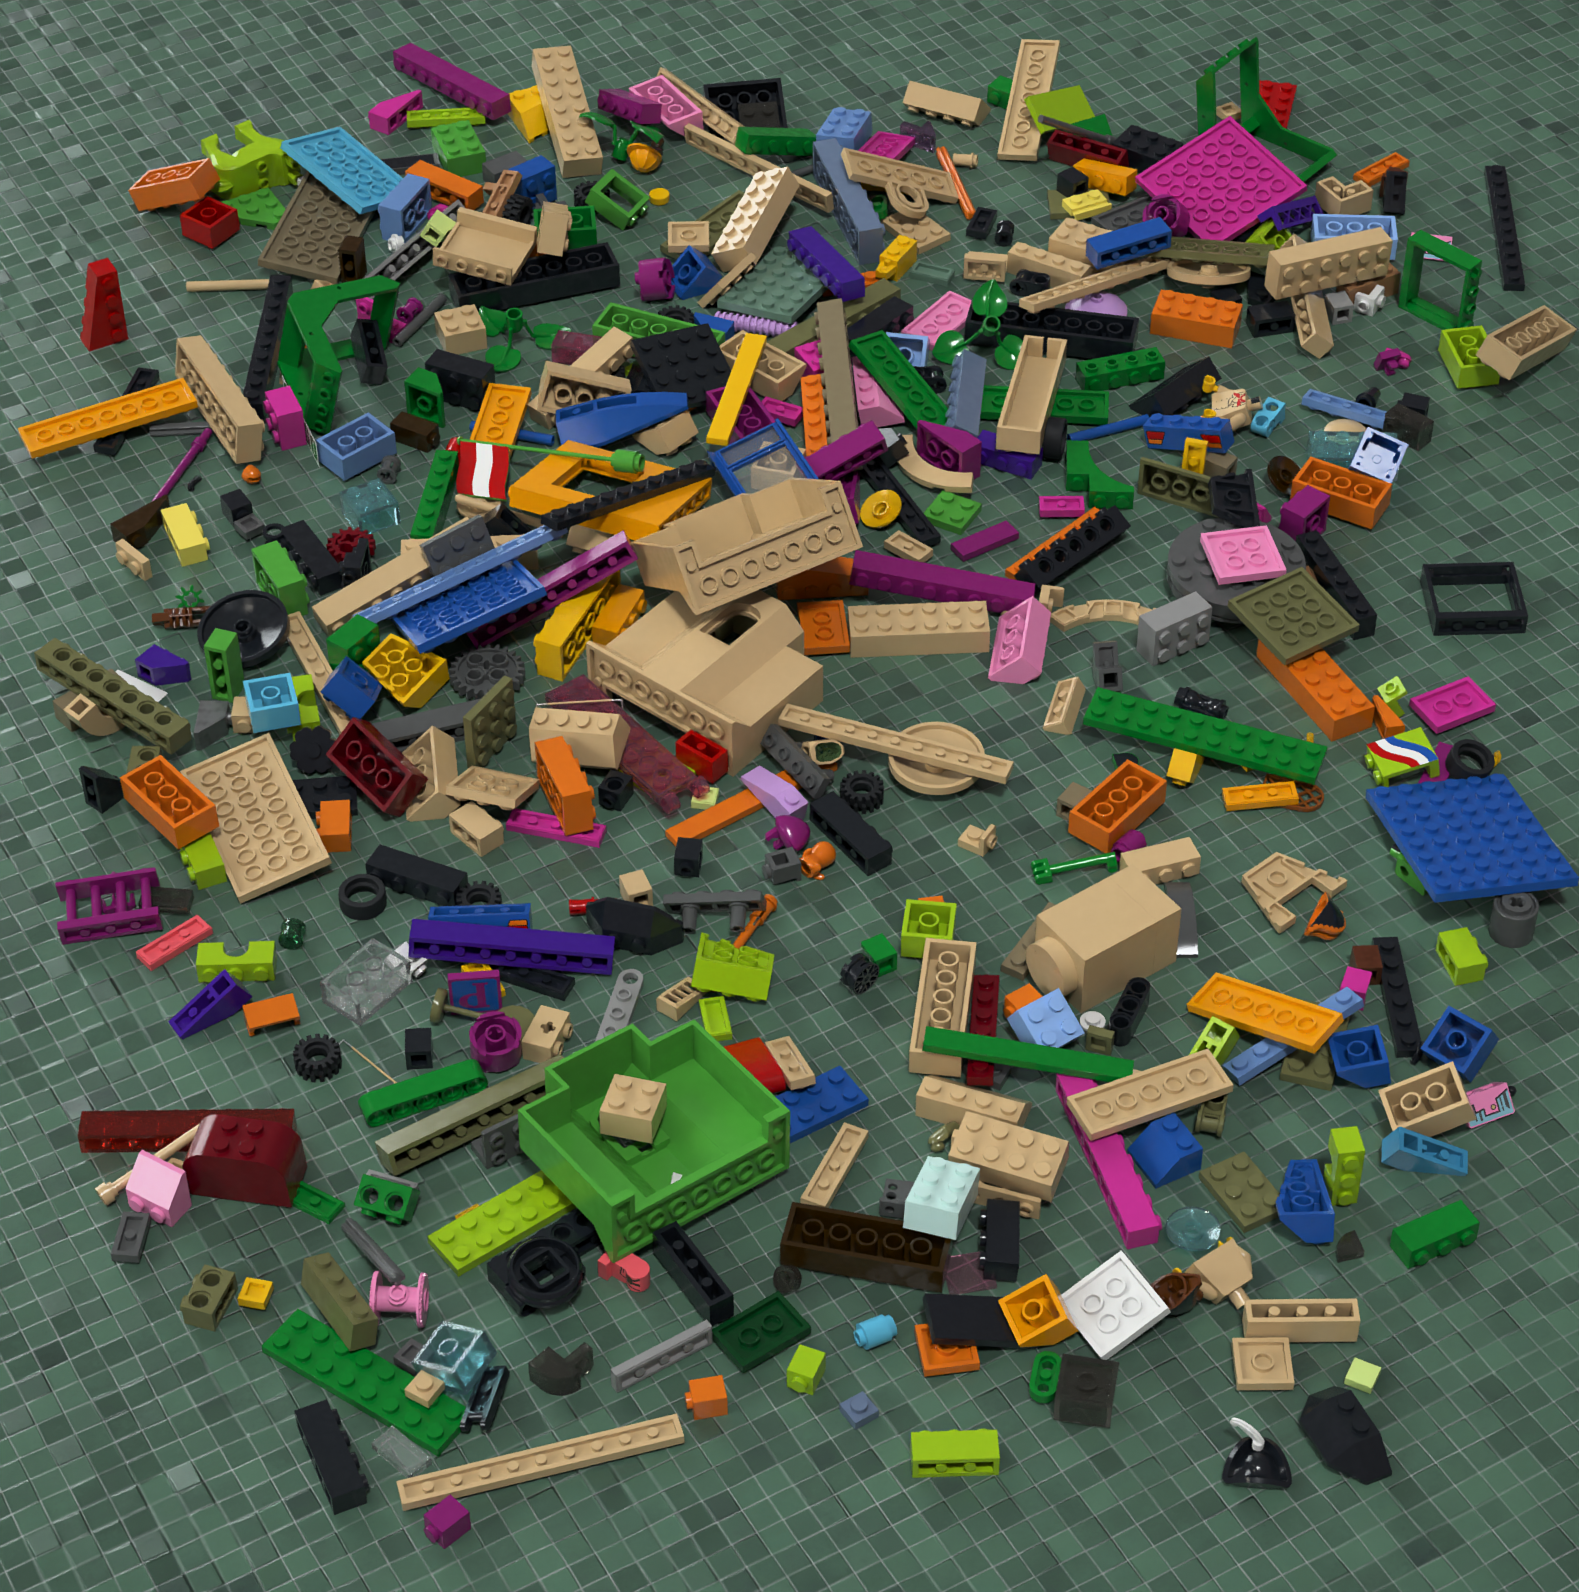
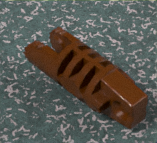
(178, 617)

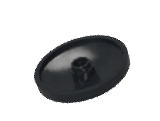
(255, 617)

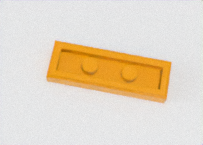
(1260, 796)

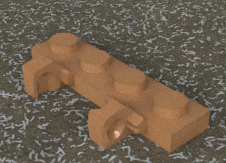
(501, 192)

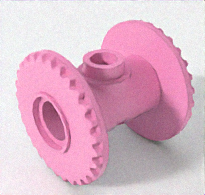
(400, 1298)

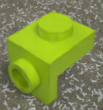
(1391, 692)

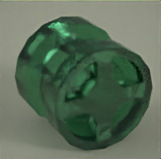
(292, 934)

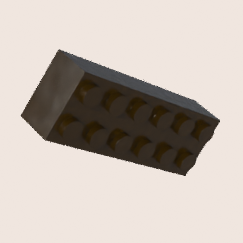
(864, 1247)

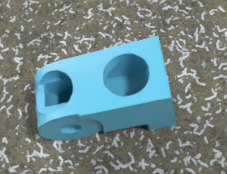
(1266, 420)

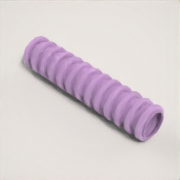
(756, 325)

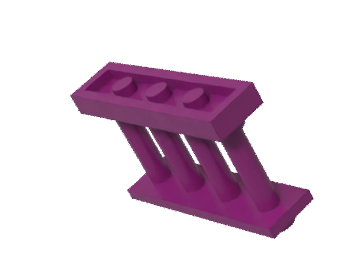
(113, 924)

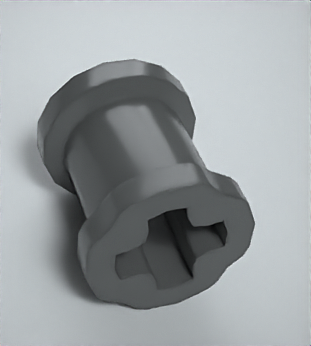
(391, 476)

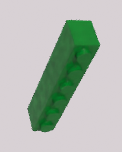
(436, 495)

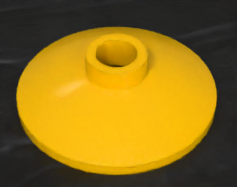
(880, 508)

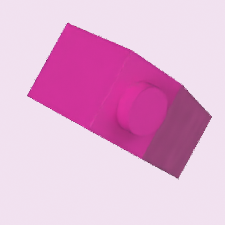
(393, 112)

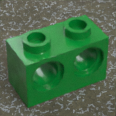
(387, 1195)

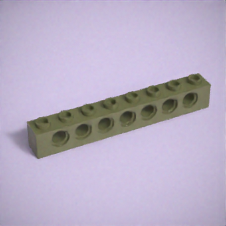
(113, 695)

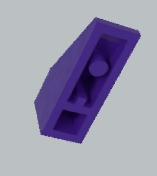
(212, 1004)

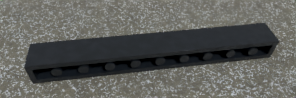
(267, 343)

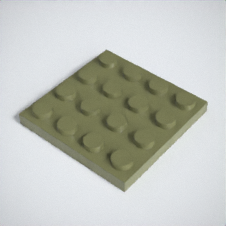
(1293, 615)

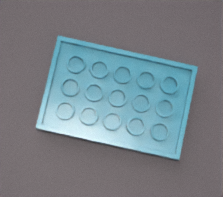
(344, 167)

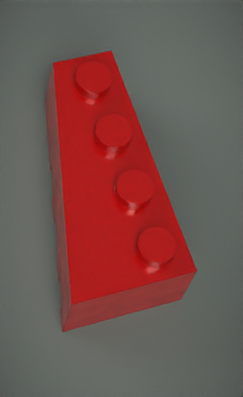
(104, 311)

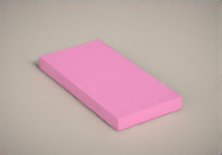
(944, 315)

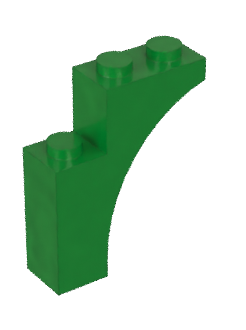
(1085, 476)

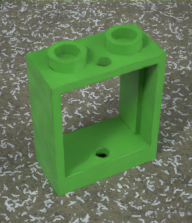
(609, 208)

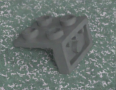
(498, 1143)

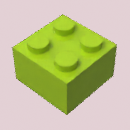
(924, 921)

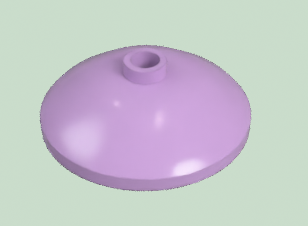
(1101, 302)

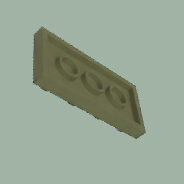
(1312, 1069)

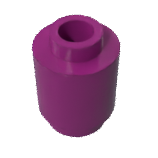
(1129, 841)

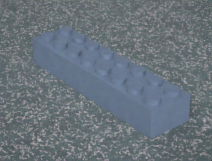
(851, 206)

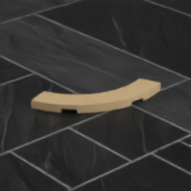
(930, 476)
(1097, 611)

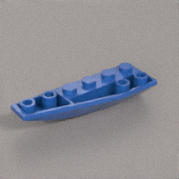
(616, 416)

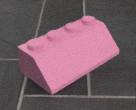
(676, 107)
(873, 400)
(1020, 643)

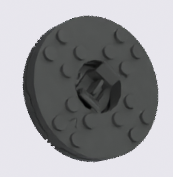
(1191, 571)

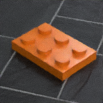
(823, 627)

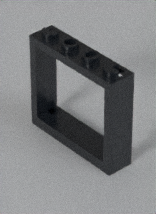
(1474, 622)

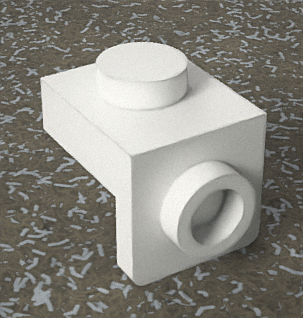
(1370, 303)

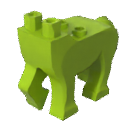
(251, 167)

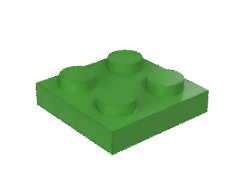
(952, 512)

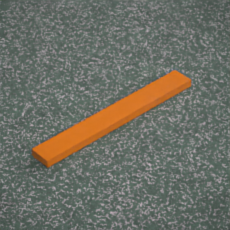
(726, 812)

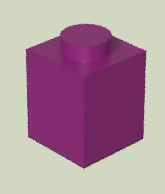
(446, 1522)

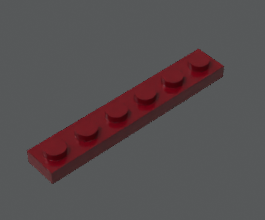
(983, 1022)

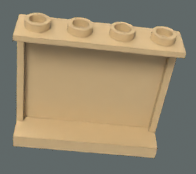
(486, 246)

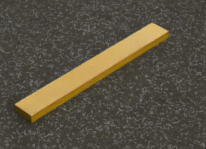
(736, 389)

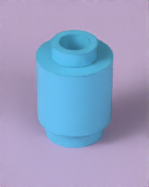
(875, 1331)

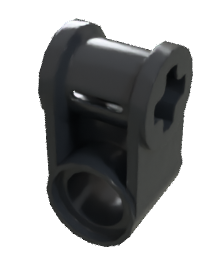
(1031, 283)
(929, 376)

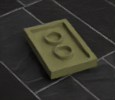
(1242, 1191)

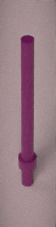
(196, 446)

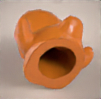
(816, 858)

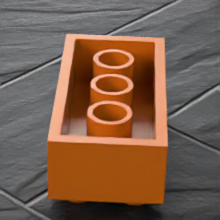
(174, 185)
(1196, 318)
(1352, 494)
(565, 785)
(169, 801)
(1117, 806)

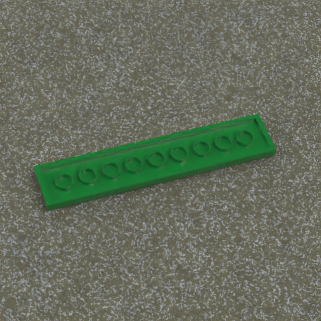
(1205, 735)

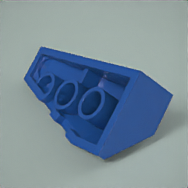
(1306, 1203)

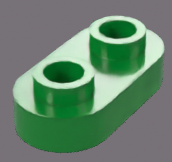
(880, 205)
(1044, 1379)

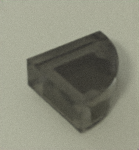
(1349, 1247)

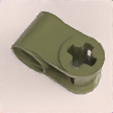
(1212, 1115)

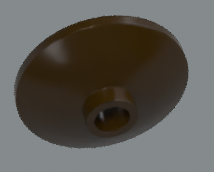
(1281, 473)

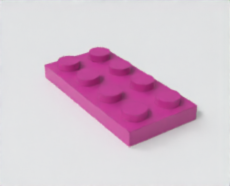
(888, 145)

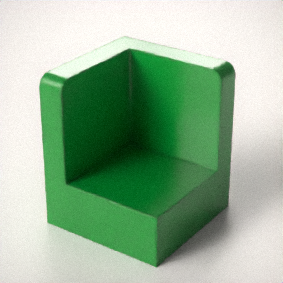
(881, 953)

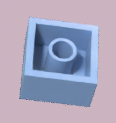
(1046, 1022)

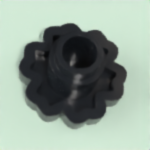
(311, 749)

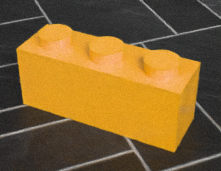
(1108, 176)
(618, 613)

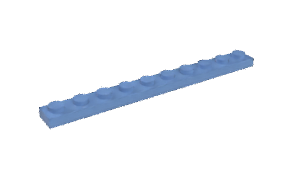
(466, 571)

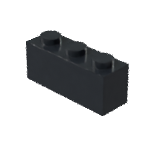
(368, 351)
(1000, 1240)

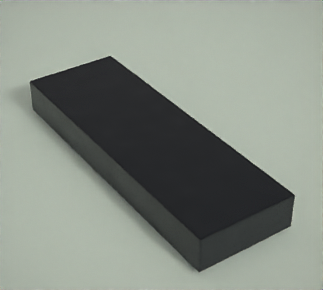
(538, 980)

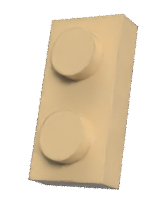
(908, 547)
(133, 559)

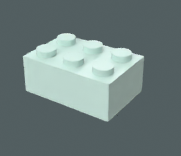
(941, 1197)

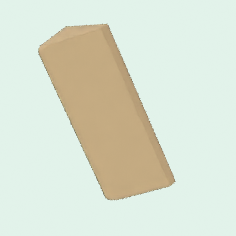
(1064, 706)

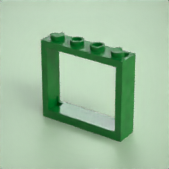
(1412, 270)

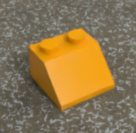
(1038, 1314)

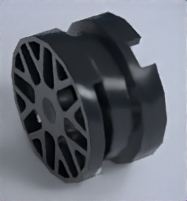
(859, 973)

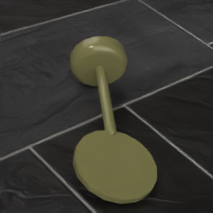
(439, 1006)

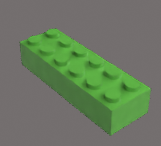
(640, 323)

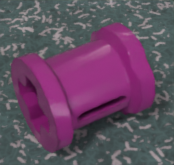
(409, 310)

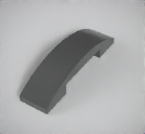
(1182, 895)

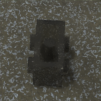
(1409, 425)

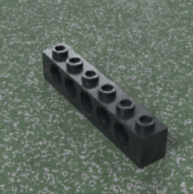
(1074, 548)
(571, 1228)

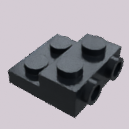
(356, 563)

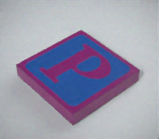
(475, 990)

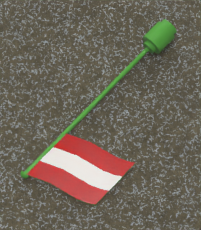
(486, 466)

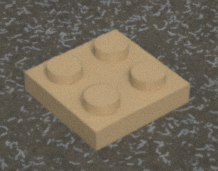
(688, 233)
(1262, 1363)

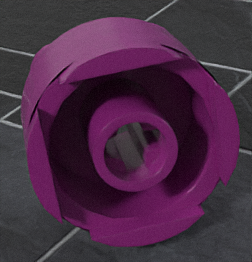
(1171, 212)
(655, 279)
(496, 1041)

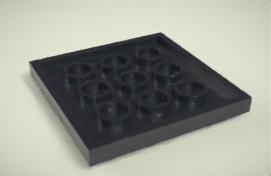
(683, 362)

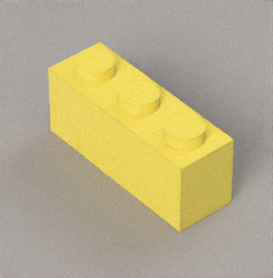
(185, 534)

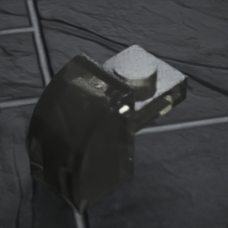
(561, 1375)

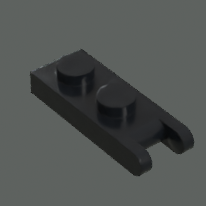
(485, 1398)

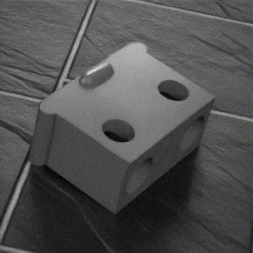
(896, 1206)

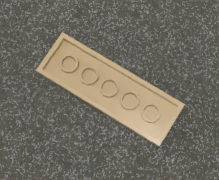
(1149, 1094)

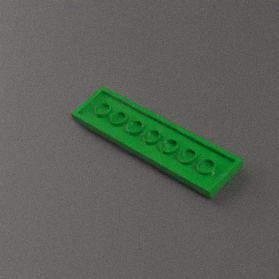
(363, 1381)

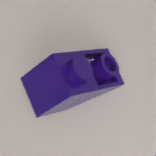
(162, 667)

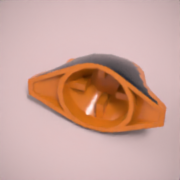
(1326, 920)

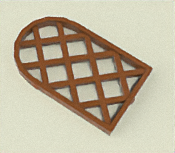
(1297, 807)

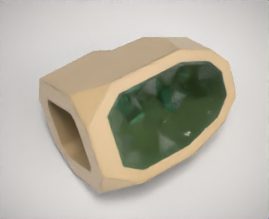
(823, 751)

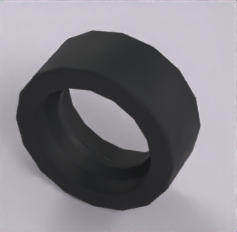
(1055, 438)
(1474, 750)
(362, 910)

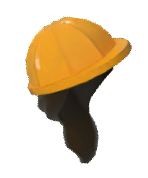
(645, 157)

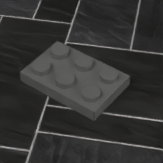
(457, 545)

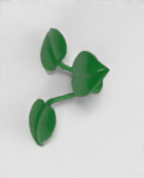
(620, 149)
(987, 301)
(499, 321)

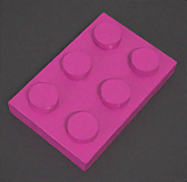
(1452, 705)

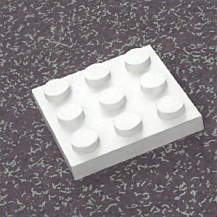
(1113, 1306)

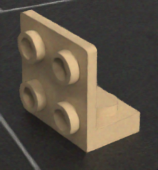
(985, 266)

